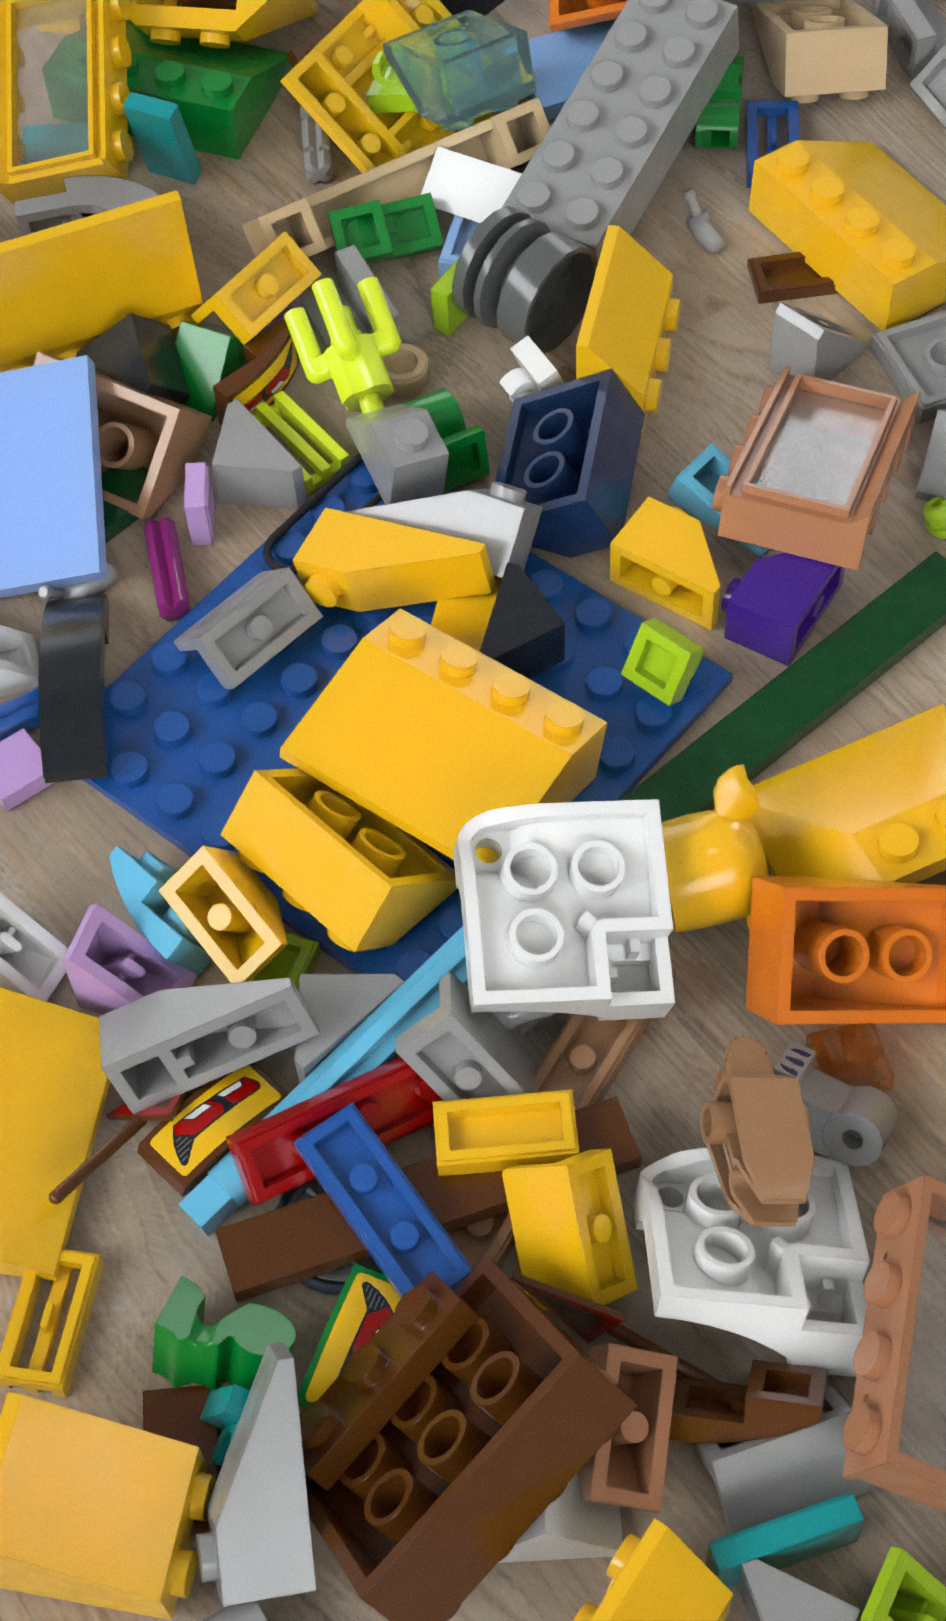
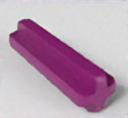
(167, 569)

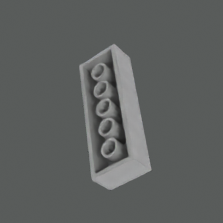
(628, 117)

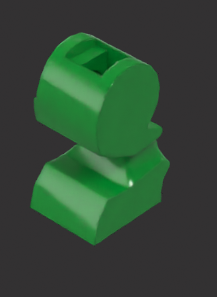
(720, 118)
(466, 446)
(212, 1355)

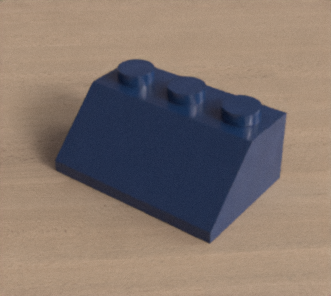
(575, 459)

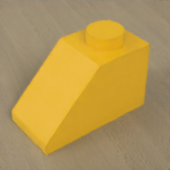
(667, 562)
(227, 912)

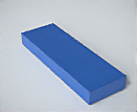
(380, 1202)

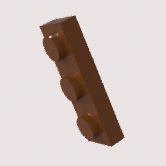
(382, 1377)

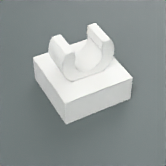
(535, 371)

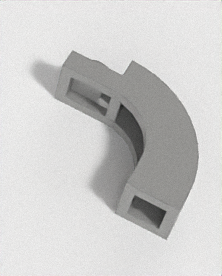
(82, 198)

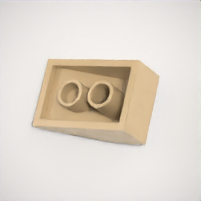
(822, 48)

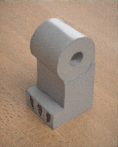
(844, 1119)

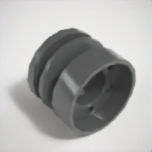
(524, 278)

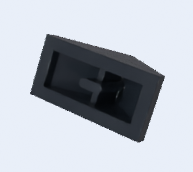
(141, 356)
(523, 627)

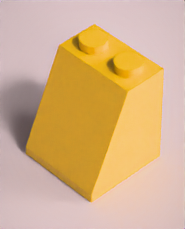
(97, 1509)

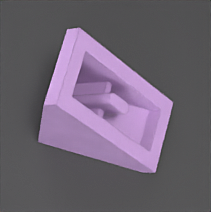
(116, 964)

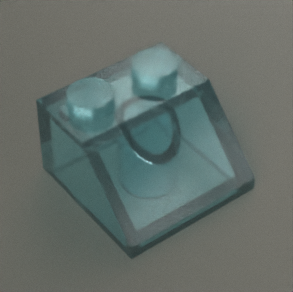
(463, 68)

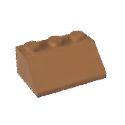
(144, 432)

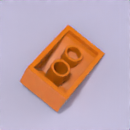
(846, 951)

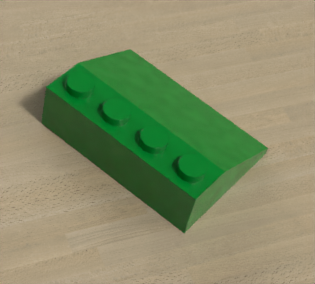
(216, 89)

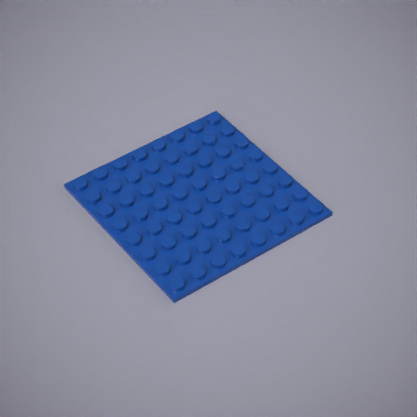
(190, 746)

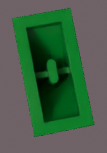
(207, 356)

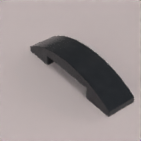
(73, 688)

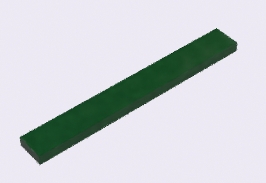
(804, 692)

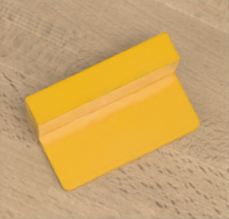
(261, 289)
(571, 1226)

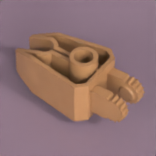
(758, 1137)

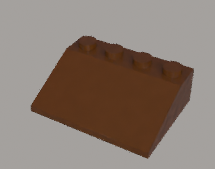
(468, 1457)

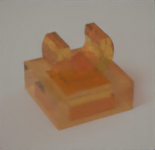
(852, 1055)

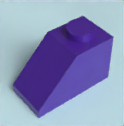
(779, 604)

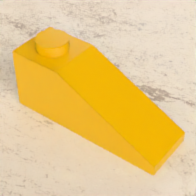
(386, 565)

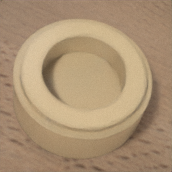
(407, 370)

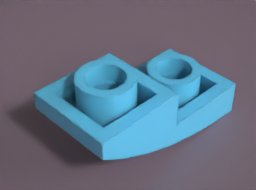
(139, 885)

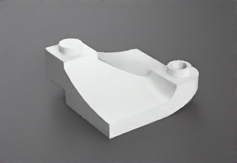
(568, 911)
(770, 1284)

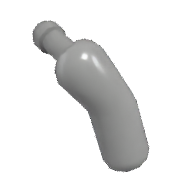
(701, 224)
(79, 590)

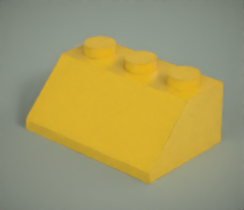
(629, 319)
(336, 859)

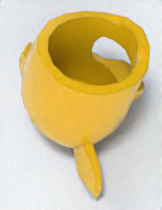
(714, 857)

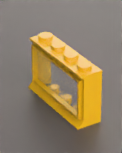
(62, 94)

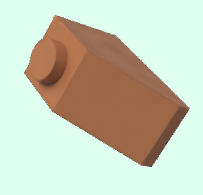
(632, 1464)

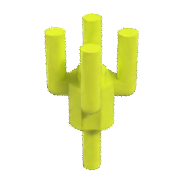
(353, 357)

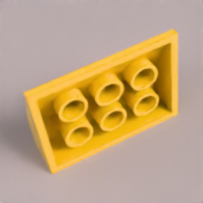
(857, 224)
(92, 272)
(441, 734)
(47, 1125)

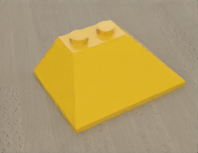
(216, 27)
(338, 74)
(862, 808)

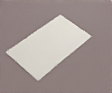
(468, 185)

